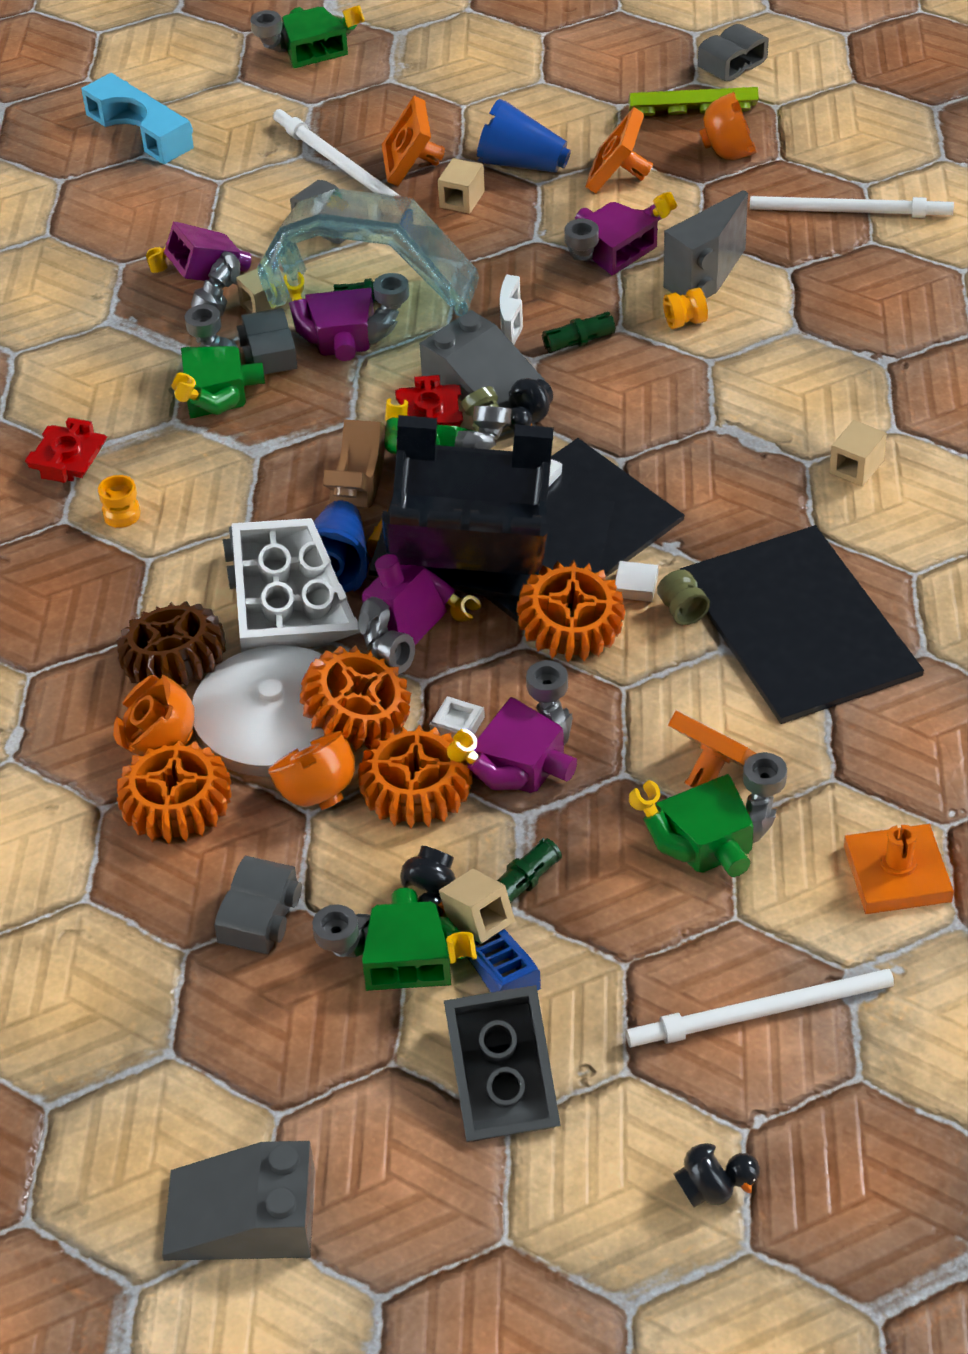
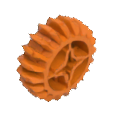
(547, 618)
(358, 689)
(413, 777)
(174, 791)

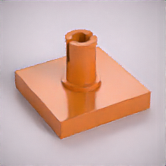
(409, 141)
(618, 151)
(715, 749)
(898, 868)

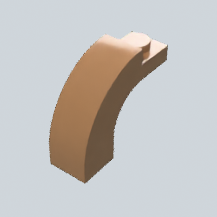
(359, 464)

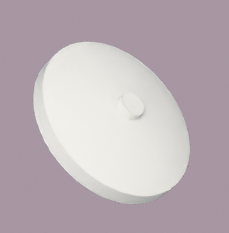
(253, 708)

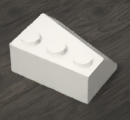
(287, 586)

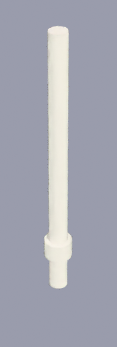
(299, 130)
(918, 207)
(676, 1027)

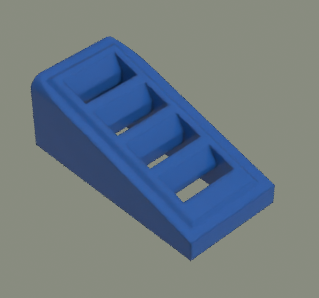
(526, 974)

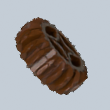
(172, 642)

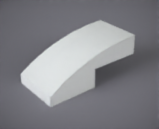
(511, 308)

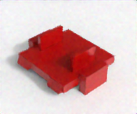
(432, 400)
(66, 451)

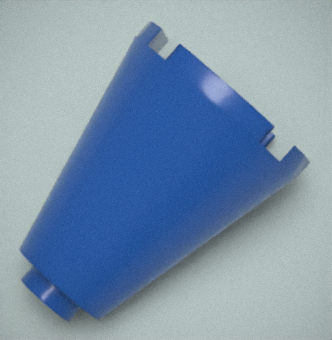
(520, 141)
(344, 541)

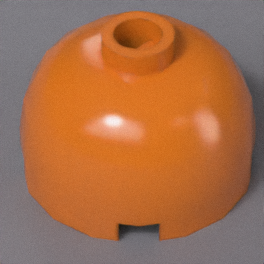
(727, 129)
(155, 716)
(315, 772)

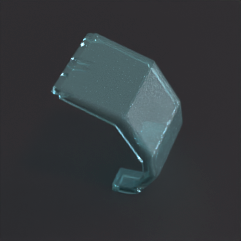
(370, 219)

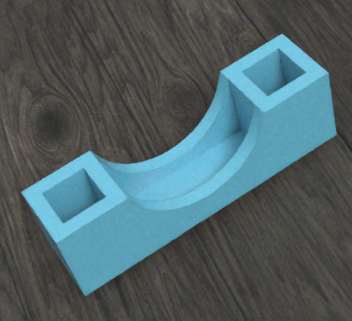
(117, 102)

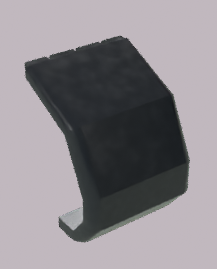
(469, 503)

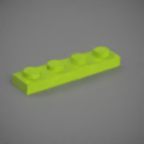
(679, 101)

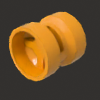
(685, 308)
(119, 501)

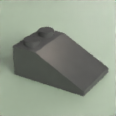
(706, 247)
(475, 356)
(501, 1063)
(243, 1204)

